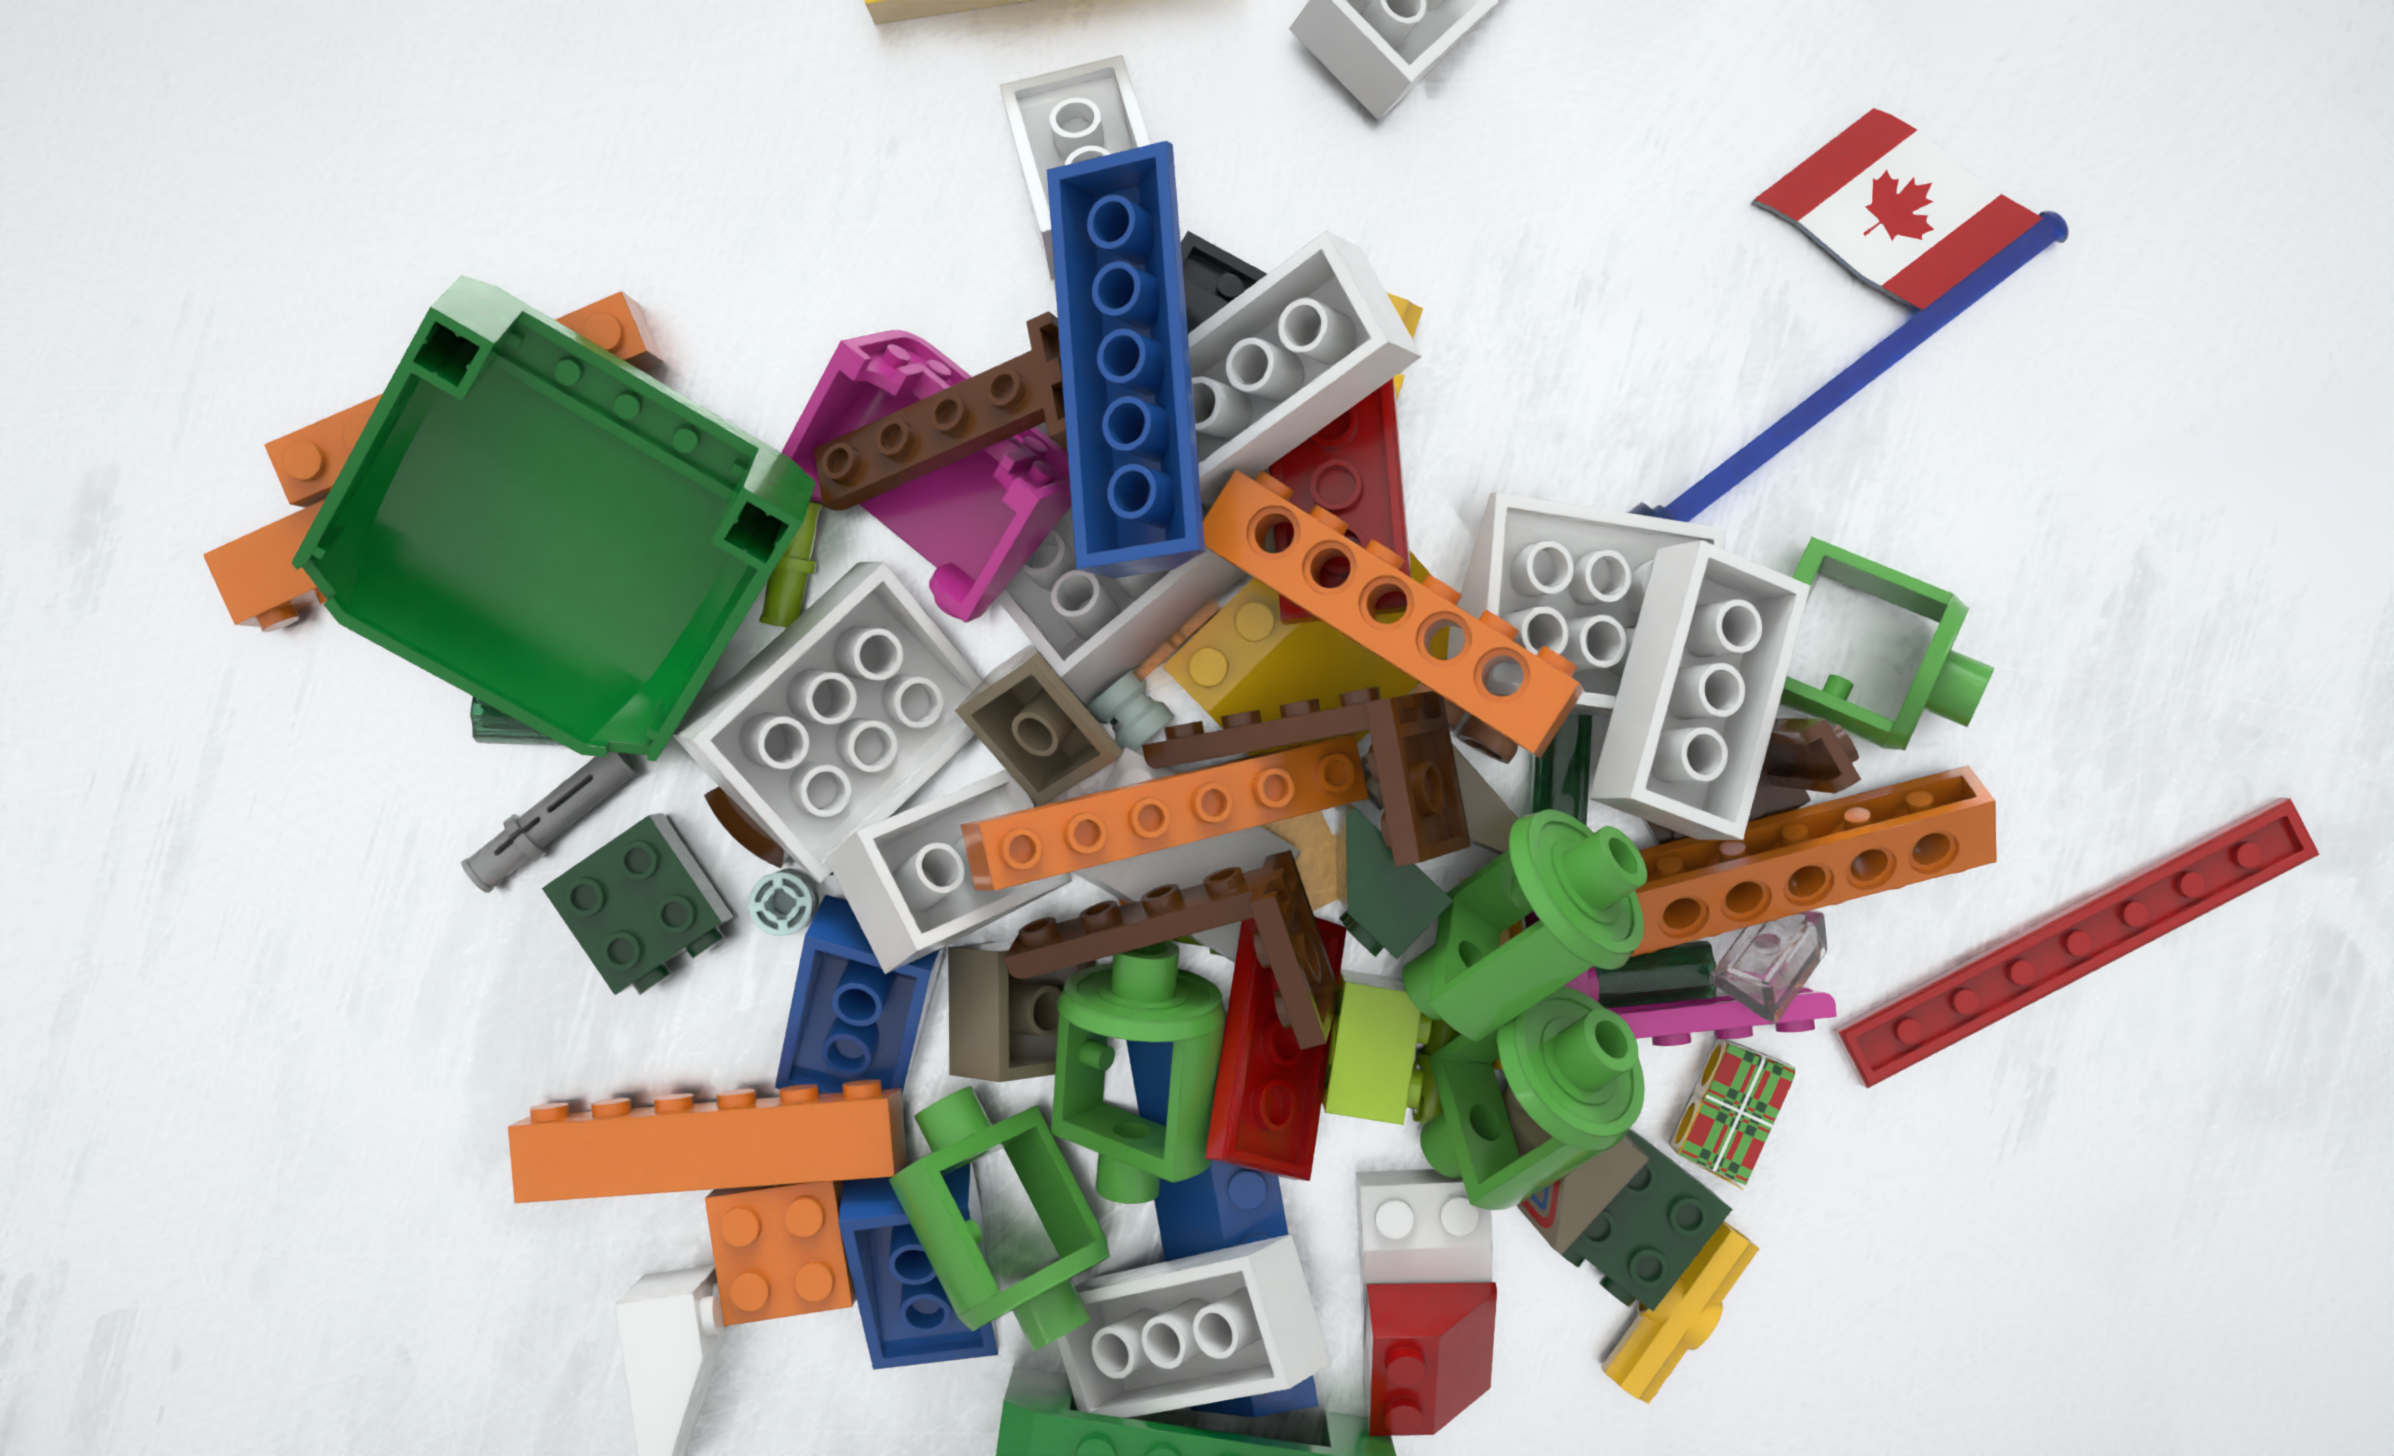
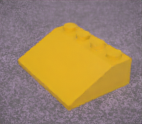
(1257, 663)

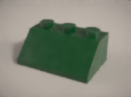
(1381, 901)

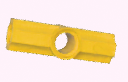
(1682, 1318)

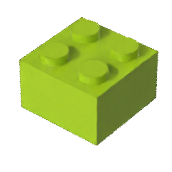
(1374, 1049)

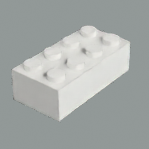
(1291, 359)
(1700, 691)
(1194, 1331)

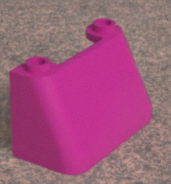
(967, 518)

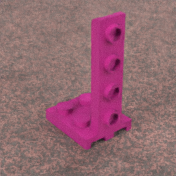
(1675, 1021)

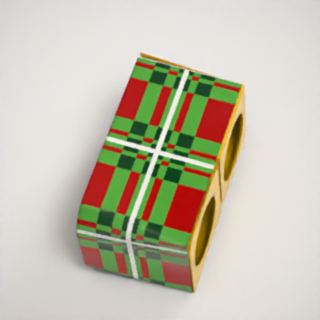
(1732, 1110)

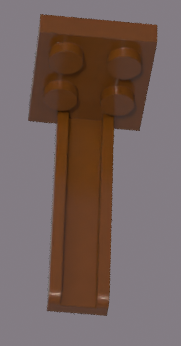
(949, 424)
(1407, 756)
(1798, 758)
(1271, 895)

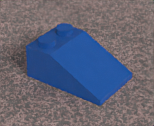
(850, 1015)
(894, 1283)

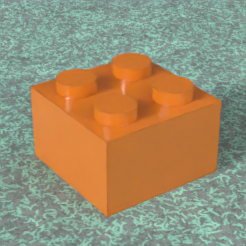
(779, 1250)

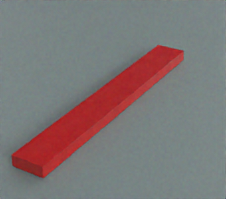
(2076, 942)

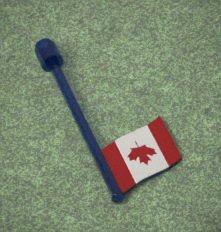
(1904, 224)

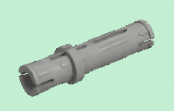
(529, 834)

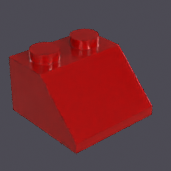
(1426, 1353)

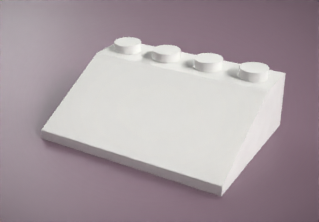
(1567, 583)
(1101, 625)
(836, 717)

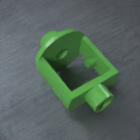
(1945, 681)
(1586, 910)
(1142, 1001)
(1569, 1071)
(958, 1135)

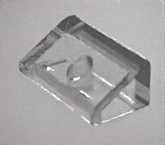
(1772, 962)

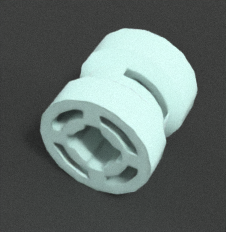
(1130, 711)
(797, 900)

